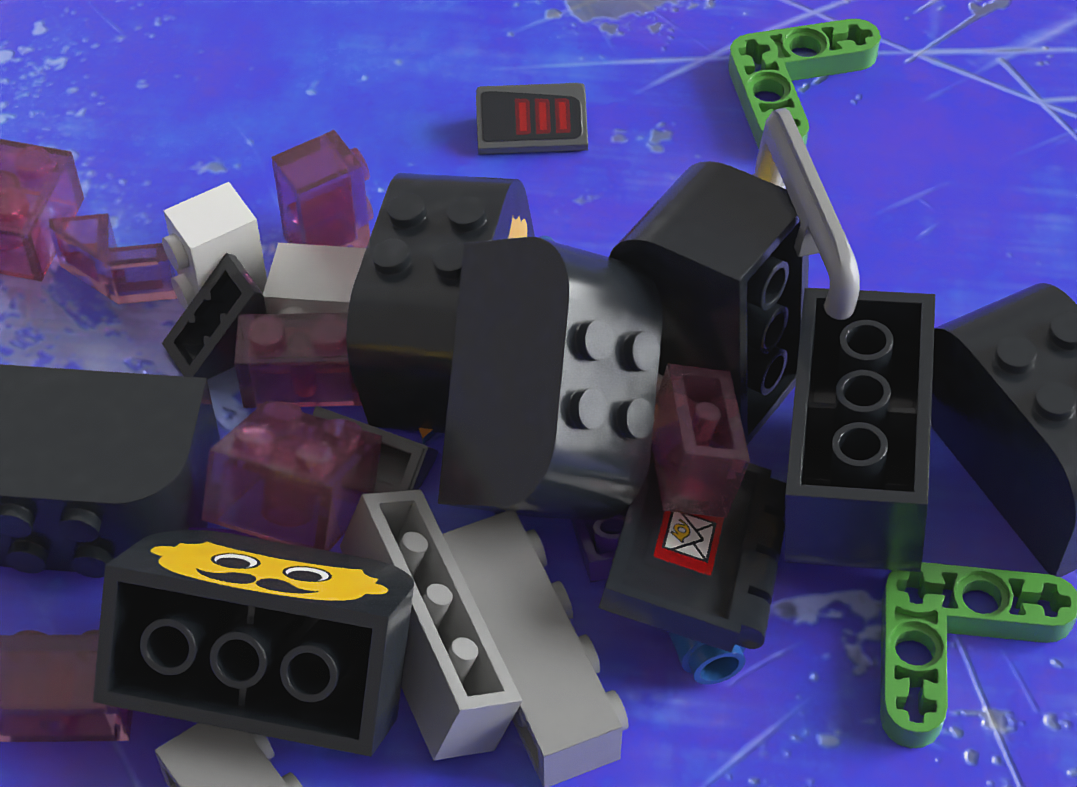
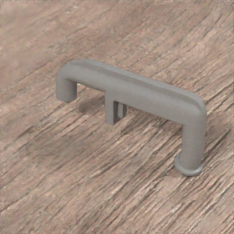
(787, 163)

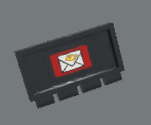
(700, 571)

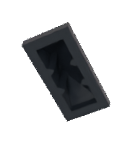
(206, 332)

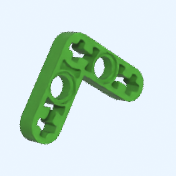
(852, 48)
(931, 622)

